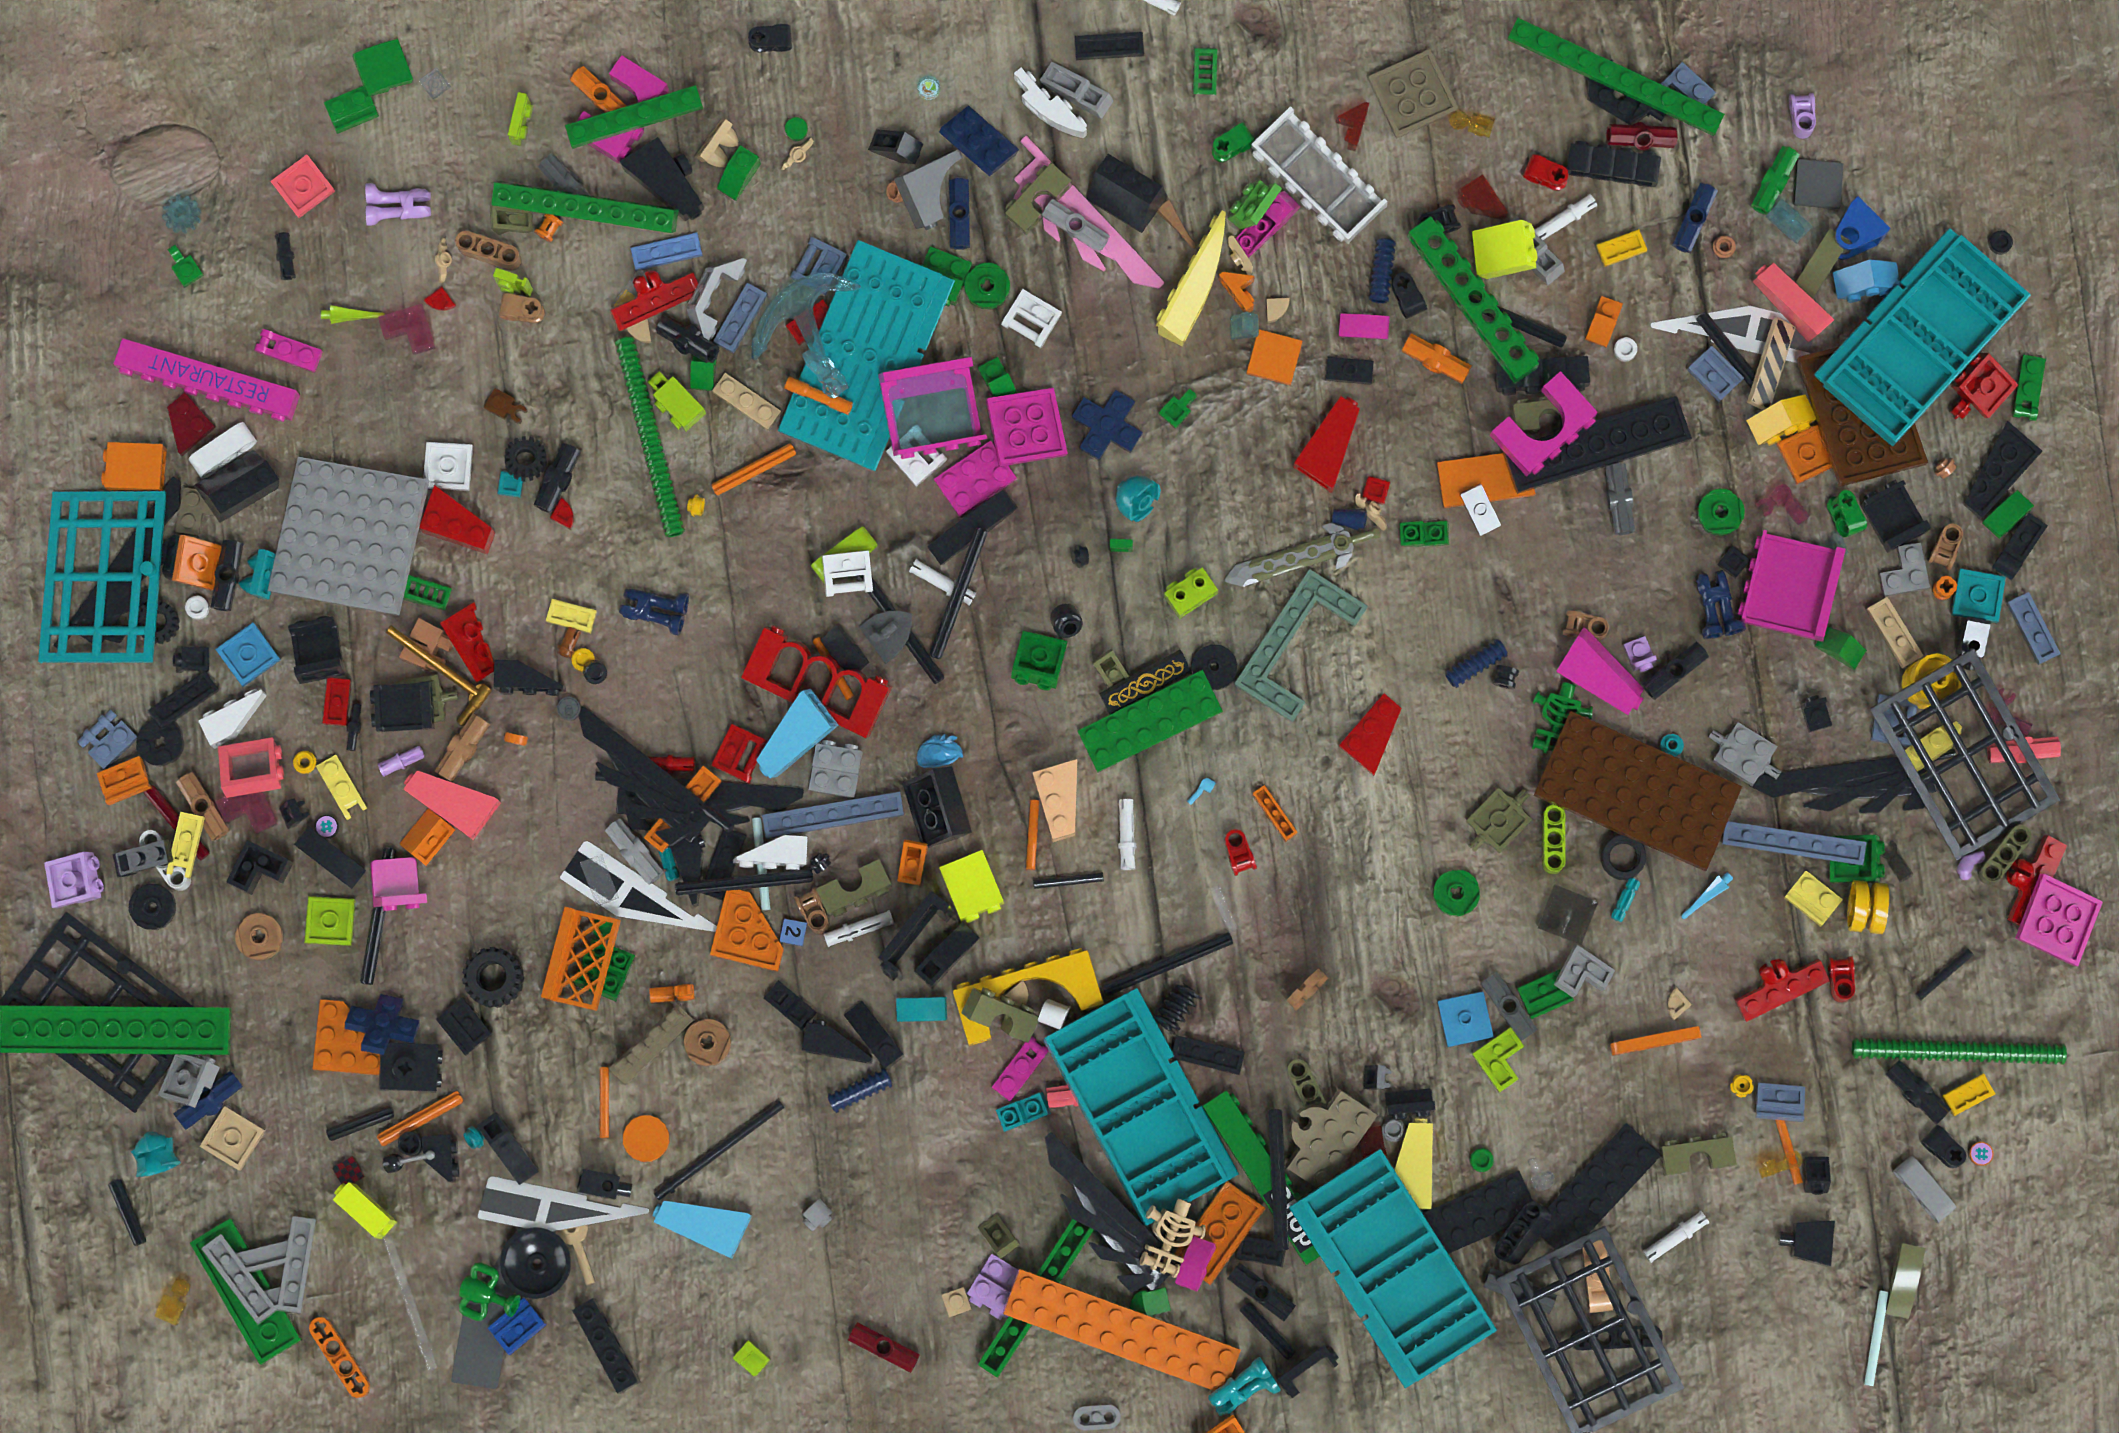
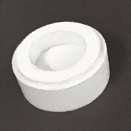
(1625, 349)
(197, 607)

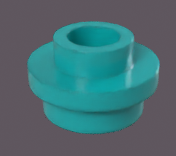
(1675, 738)
(474, 1137)

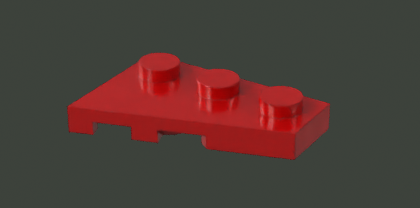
(467, 639)
(1370, 736)

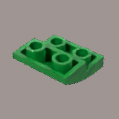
(382, 67)
(617, 972)

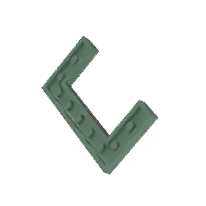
(1254, 676)

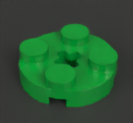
(978, 295)
(1711, 522)
(1455, 879)

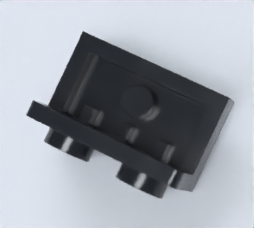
(1409, 1102)

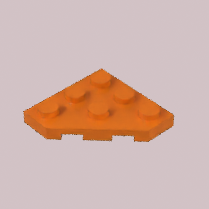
(745, 934)
(338, 1047)

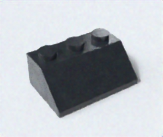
(1125, 193)
(238, 485)
(937, 806)

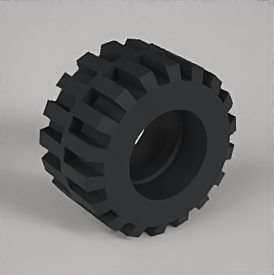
(473, 972)

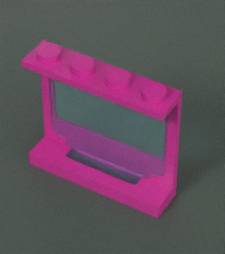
(931, 408)

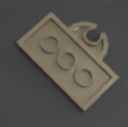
(1328, 1137)

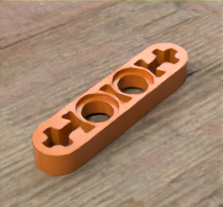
(1655, 1040)
(336, 1360)

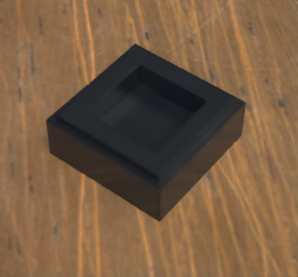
(1733, 562)

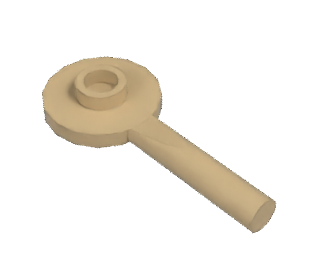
(575, 1236)

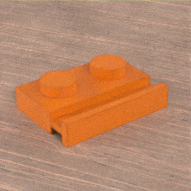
(124, 780)

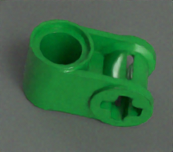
(1235, 140)
(1847, 515)

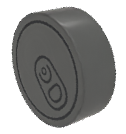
(568, 708)

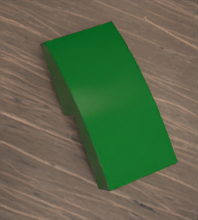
(2008, 514)
(1424, 534)

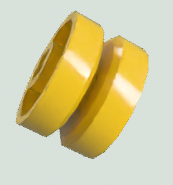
(1924, 667)
(1868, 907)

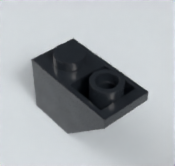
(444, 1161)

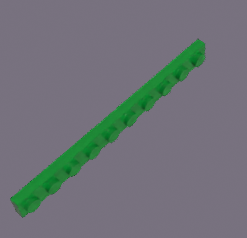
(1615, 76)

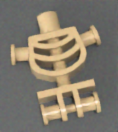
(1179, 1214)

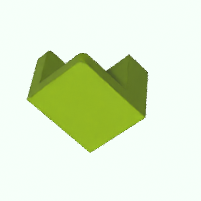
(751, 1358)

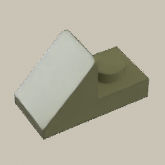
(510, 220)
(1110, 668)
(998, 1236)

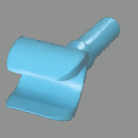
(1207, 785)

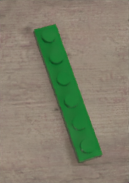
(633, 117)

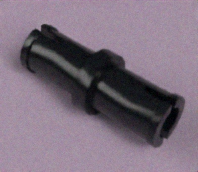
(285, 256)

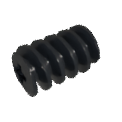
(1177, 1007)

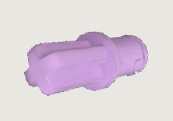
(401, 760)

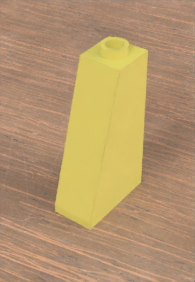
(1415, 1162)

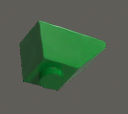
(738, 173)

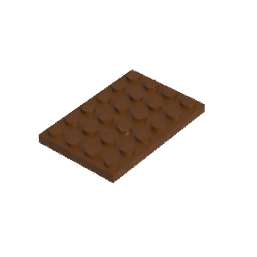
(1852, 445)

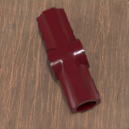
(1654, 135)
(869, 1340)

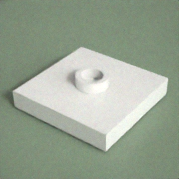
(448, 465)

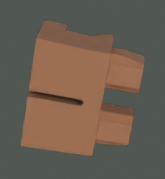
(430, 636)

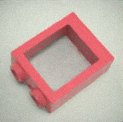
(250, 767)

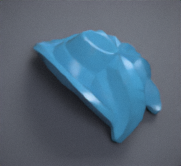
(938, 751)

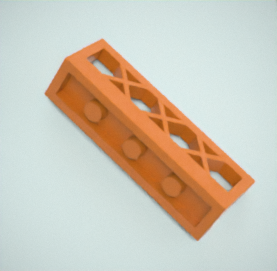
(702, 786)

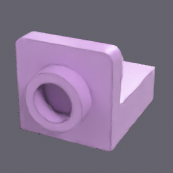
(1640, 654)

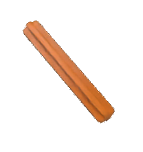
(753, 469)
(420, 1118)

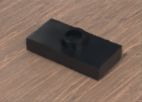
(1349, 370)
(1260, 1251)

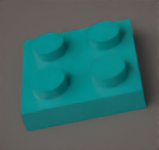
(1978, 595)

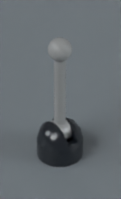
(394, 1162)

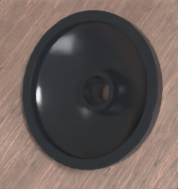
(518, 1261)

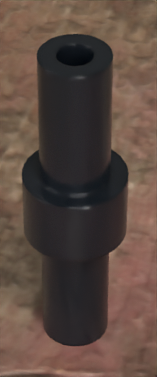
(353, 727)

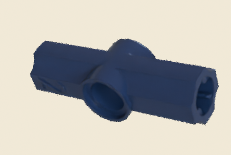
(959, 201)
(1690, 230)
(210, 1100)

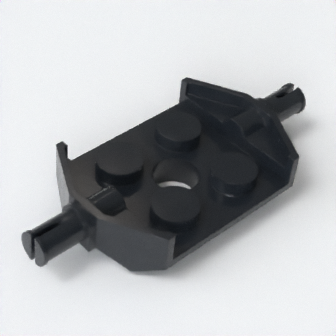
(1627, 110)

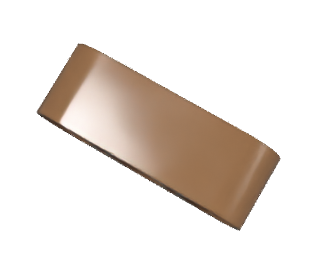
(480, 242)

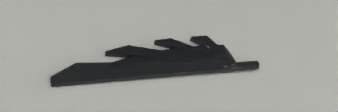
(119, 592)
(1850, 781)
(653, 785)
(724, 799)
(1107, 1216)

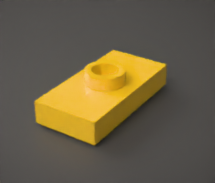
(1621, 248)
(1968, 1094)

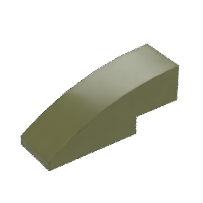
(1820, 263)
(1904, 1280)

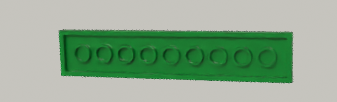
(115, 1030)

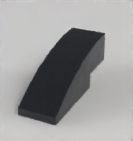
(329, 857)

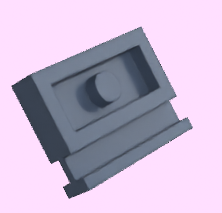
(1715, 373)
(1780, 1102)

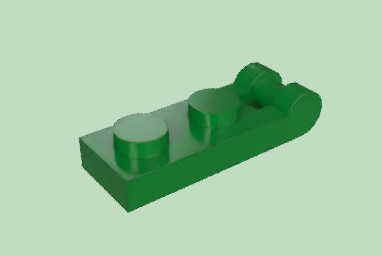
(2029, 387)

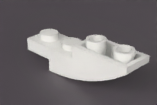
(1054, 112)

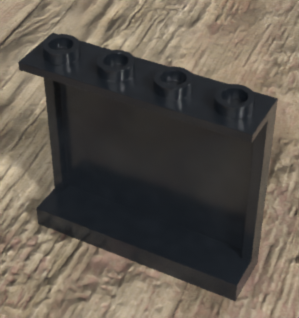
(910, 931)

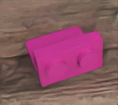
(395, 884)

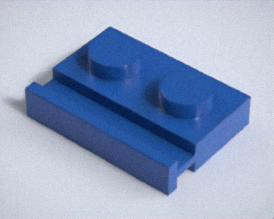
(518, 1329)

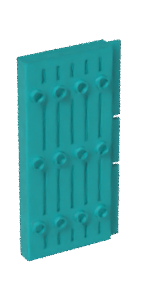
(865, 336)
(1921, 336)
(1140, 1105)
(1393, 1268)

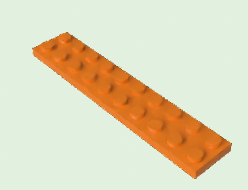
(1120, 1331)

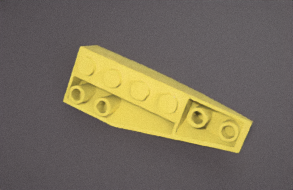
(1194, 286)

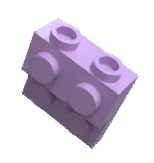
(73, 879)
(993, 1286)

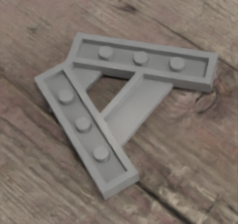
(236, 1270)

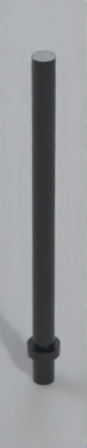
(671, 1185)

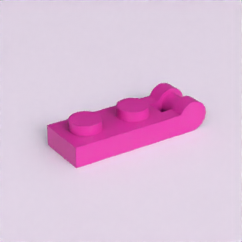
(289, 351)
(1019, 1069)

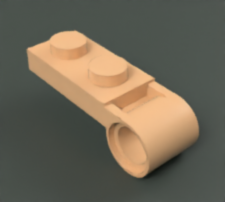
(1596, 1296)

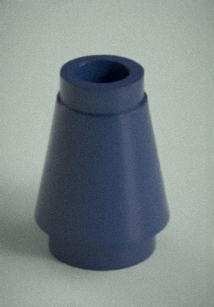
(1352, 518)

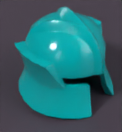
(154, 1154)

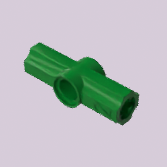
(1775, 180)

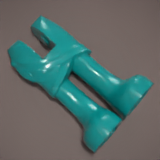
(1230, 1395)

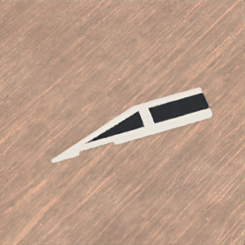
(636, 897)

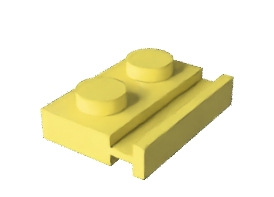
(1813, 898)

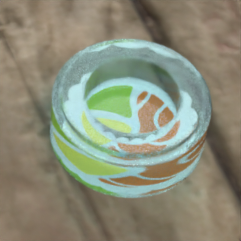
(928, 87)

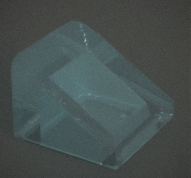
(1244, 326)

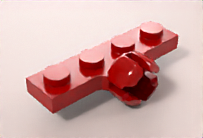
(653, 298)
(2026, 875)
(1780, 987)

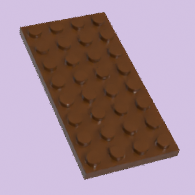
(1638, 791)

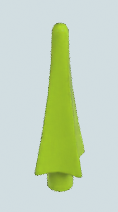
(340, 314)

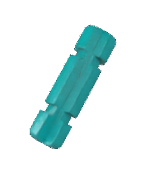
(669, 864)
(1625, 899)

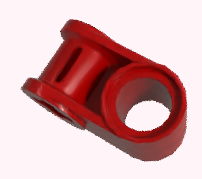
(1543, 171)
(1240, 853)
(1841, 976)

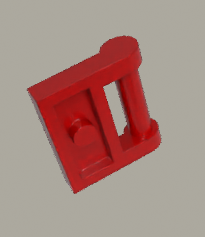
(732, 751)

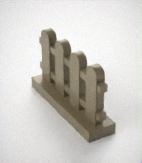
(651, 1044)

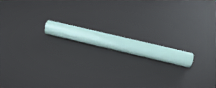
(758, 841)
(1876, 1338)

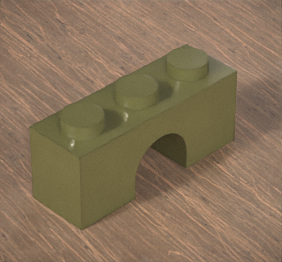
(1049, 182)
(1527, 414)
(873, 883)
(985, 1006)
(1718, 1151)

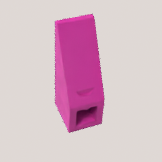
(1274, 218)

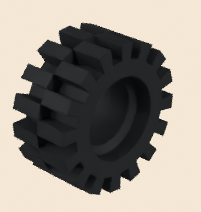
(525, 470)
(171, 622)

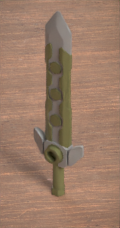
(1303, 555)

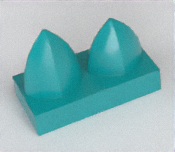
(258, 583)

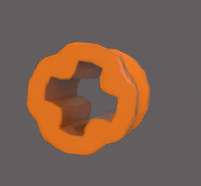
(555, 223)
(1949, 583)

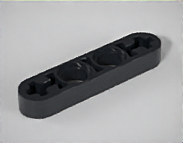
(1616, 1341)

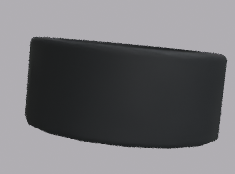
(1611, 870)

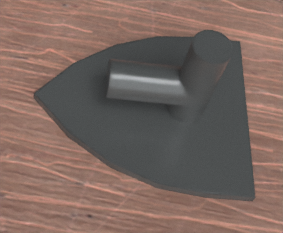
(888, 632)

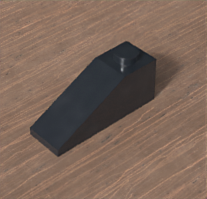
(690, 862)
(874, 1035)
(827, 1042)

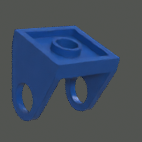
(1862, 229)

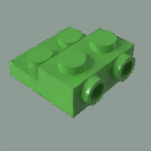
(1253, 205)

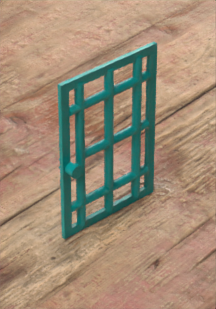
(147, 568)

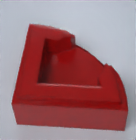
(439, 300)
(563, 514)

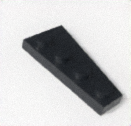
(2004, 465)

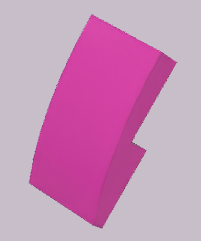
(1364, 326)
(1195, 1262)

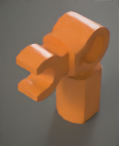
(668, 994)

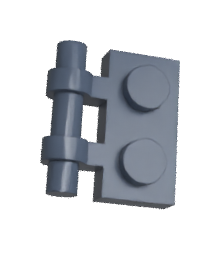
(110, 746)

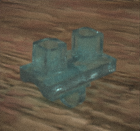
(1789, 221)

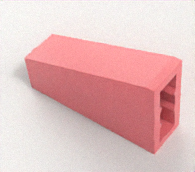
(1792, 301)
(456, 804)

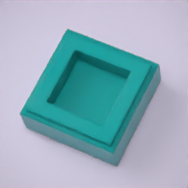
(509, 486)

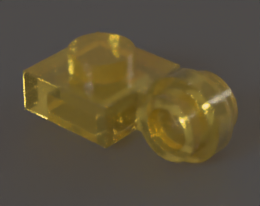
(1477, 124)
(1771, 1167)
(171, 1307)

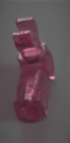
(1780, 496)
(2024, 725)

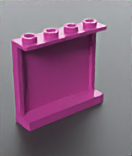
(1791, 586)

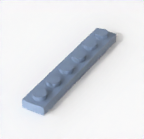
(833, 815)
(1794, 843)

